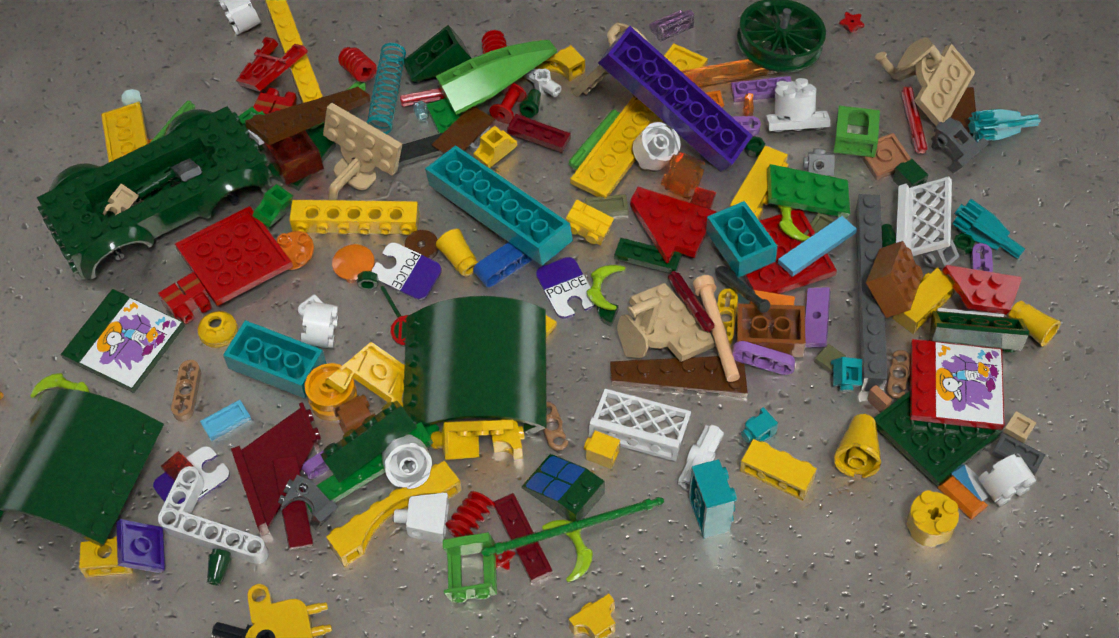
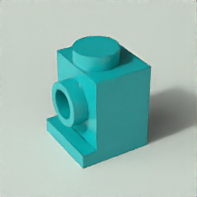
(847, 373)
(760, 427)

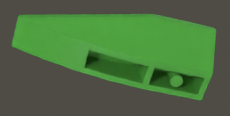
(491, 73)

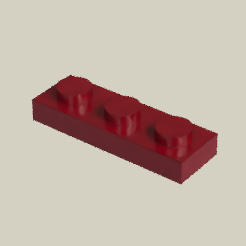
(539, 133)

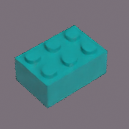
(741, 239)
(712, 498)

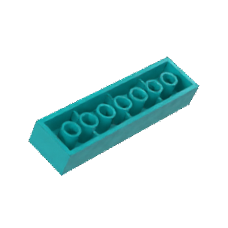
(499, 205)

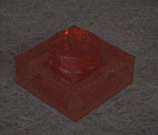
(703, 197)
(175, 465)

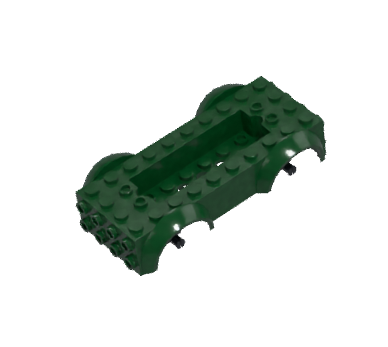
(83, 190)

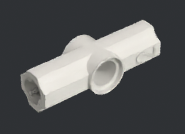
(701, 453)

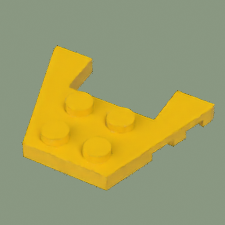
(373, 370)

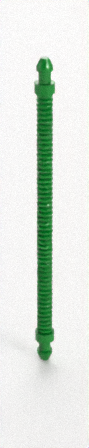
(499, 548)

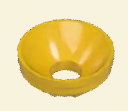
(217, 336)

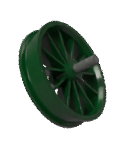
(781, 35)

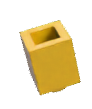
(602, 449)

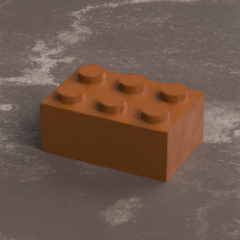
(894, 279)
(777, 329)

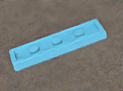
(817, 246)

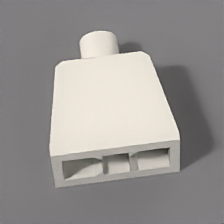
(425, 517)

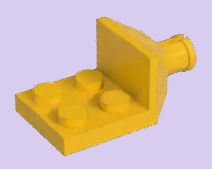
(461, 438)

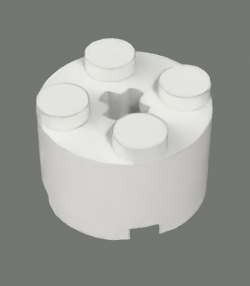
(241, 13)
(795, 99)
(656, 146)
(319, 324)
(403, 474)
(1007, 478)

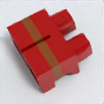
(272, 101)
(186, 298)

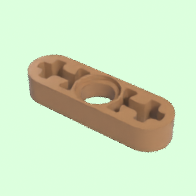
(188, 399)

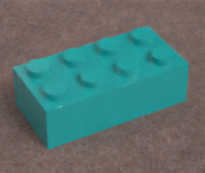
(272, 358)

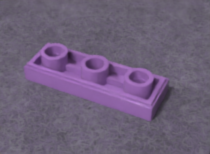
(759, 88)
(817, 317)

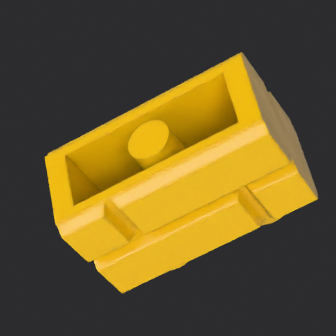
(589, 222)

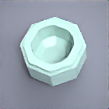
(131, 96)

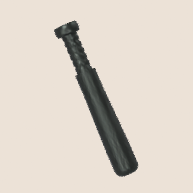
(739, 286)

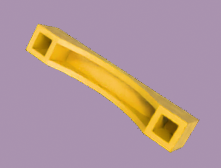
(352, 538)

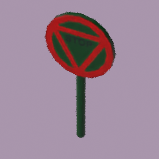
(398, 328)

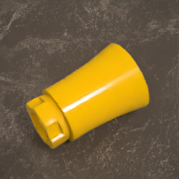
(457, 251)
(1040, 325)

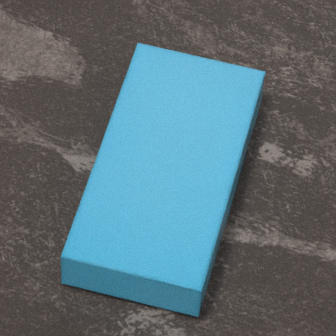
(225, 420)

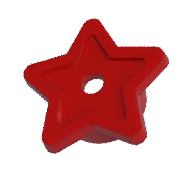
(852, 22)
(506, 557)

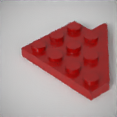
(671, 222)

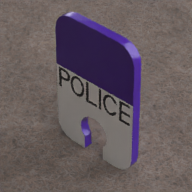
(412, 273)
(562, 282)
(163, 483)

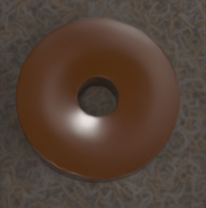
(422, 237)

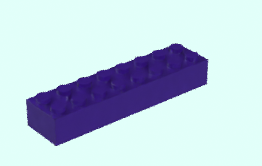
(675, 99)

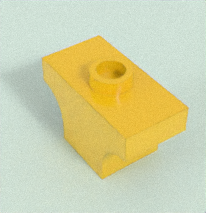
(494, 146)
(509, 441)
(594, 619)

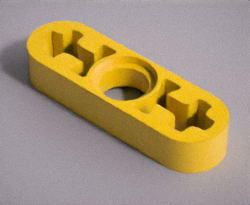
(731, 310)

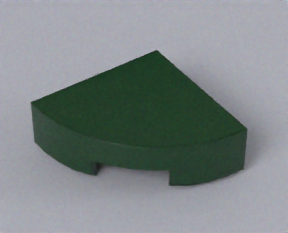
(607, 316)

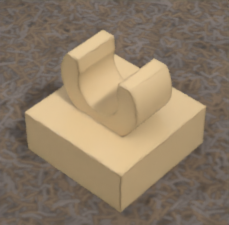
(1019, 427)

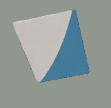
(971, 482)

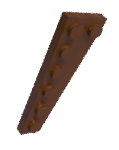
(297, 118)
(693, 374)

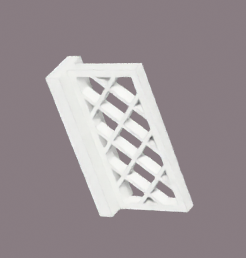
(908, 221)
(635, 437)

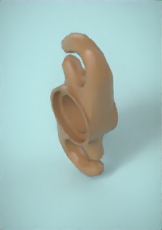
(894, 381)
(551, 435)

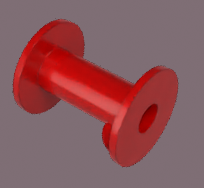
(503, 112)

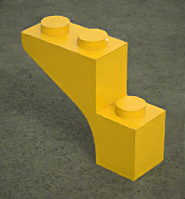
(565, 62)

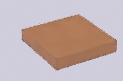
(887, 157)

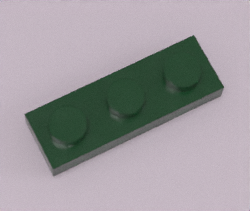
(645, 256)

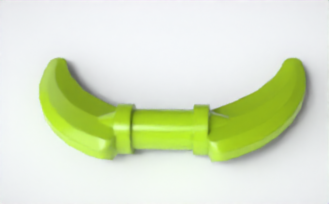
(787, 225)
(598, 276)
(57, 380)
(584, 554)

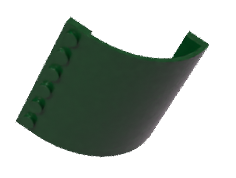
(476, 361)
(77, 461)

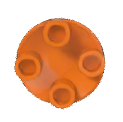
(297, 247)
(351, 261)

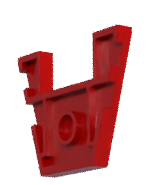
(266, 67)

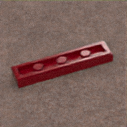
(295, 514)
(517, 526)

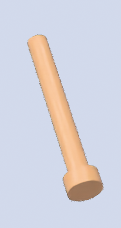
(705, 287)

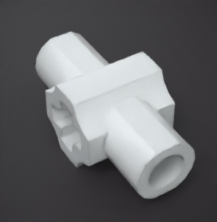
(543, 82)

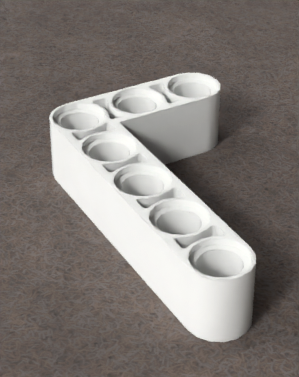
(205, 527)

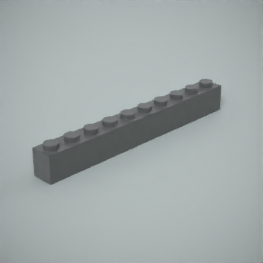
(871, 317)

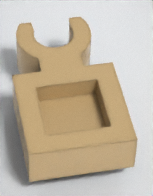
(121, 200)

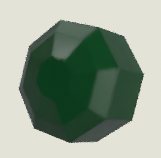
(754, 146)
(964, 243)
(367, 280)

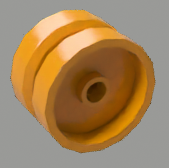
(323, 397)

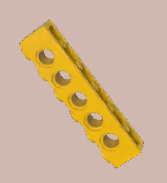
(354, 216)

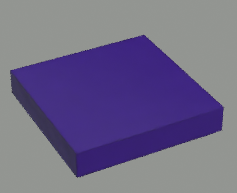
(140, 546)

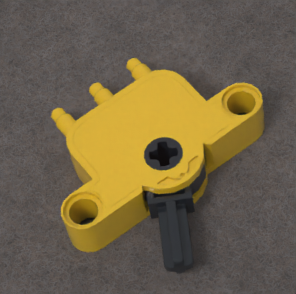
(275, 620)

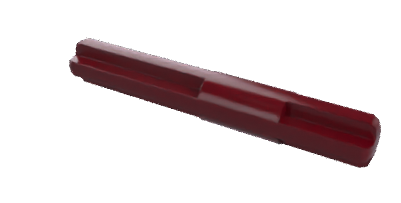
(691, 301)

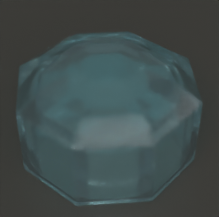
(421, 110)

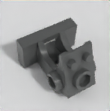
(962, 153)
(320, 505)

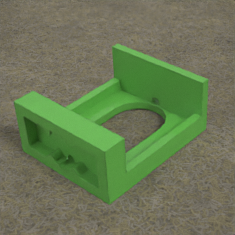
(857, 143)
(469, 545)

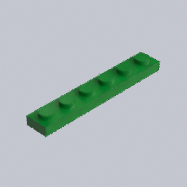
(337, 490)

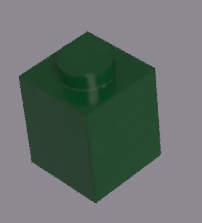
(910, 174)

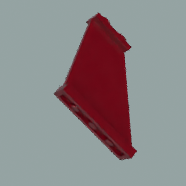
(254, 462)

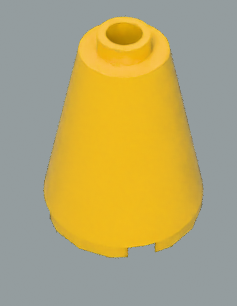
(859, 448)

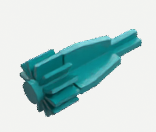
(999, 123)
(985, 228)

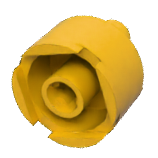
(932, 518)

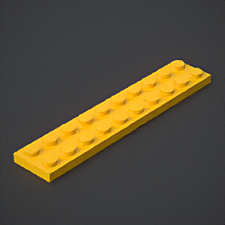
(614, 151)

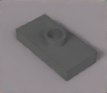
(186, 170)
(1008, 446)

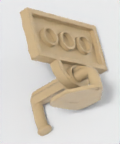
(599, 72)
(940, 75)
(362, 150)
(661, 324)

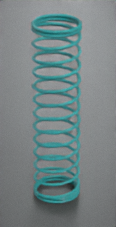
(397, 60)

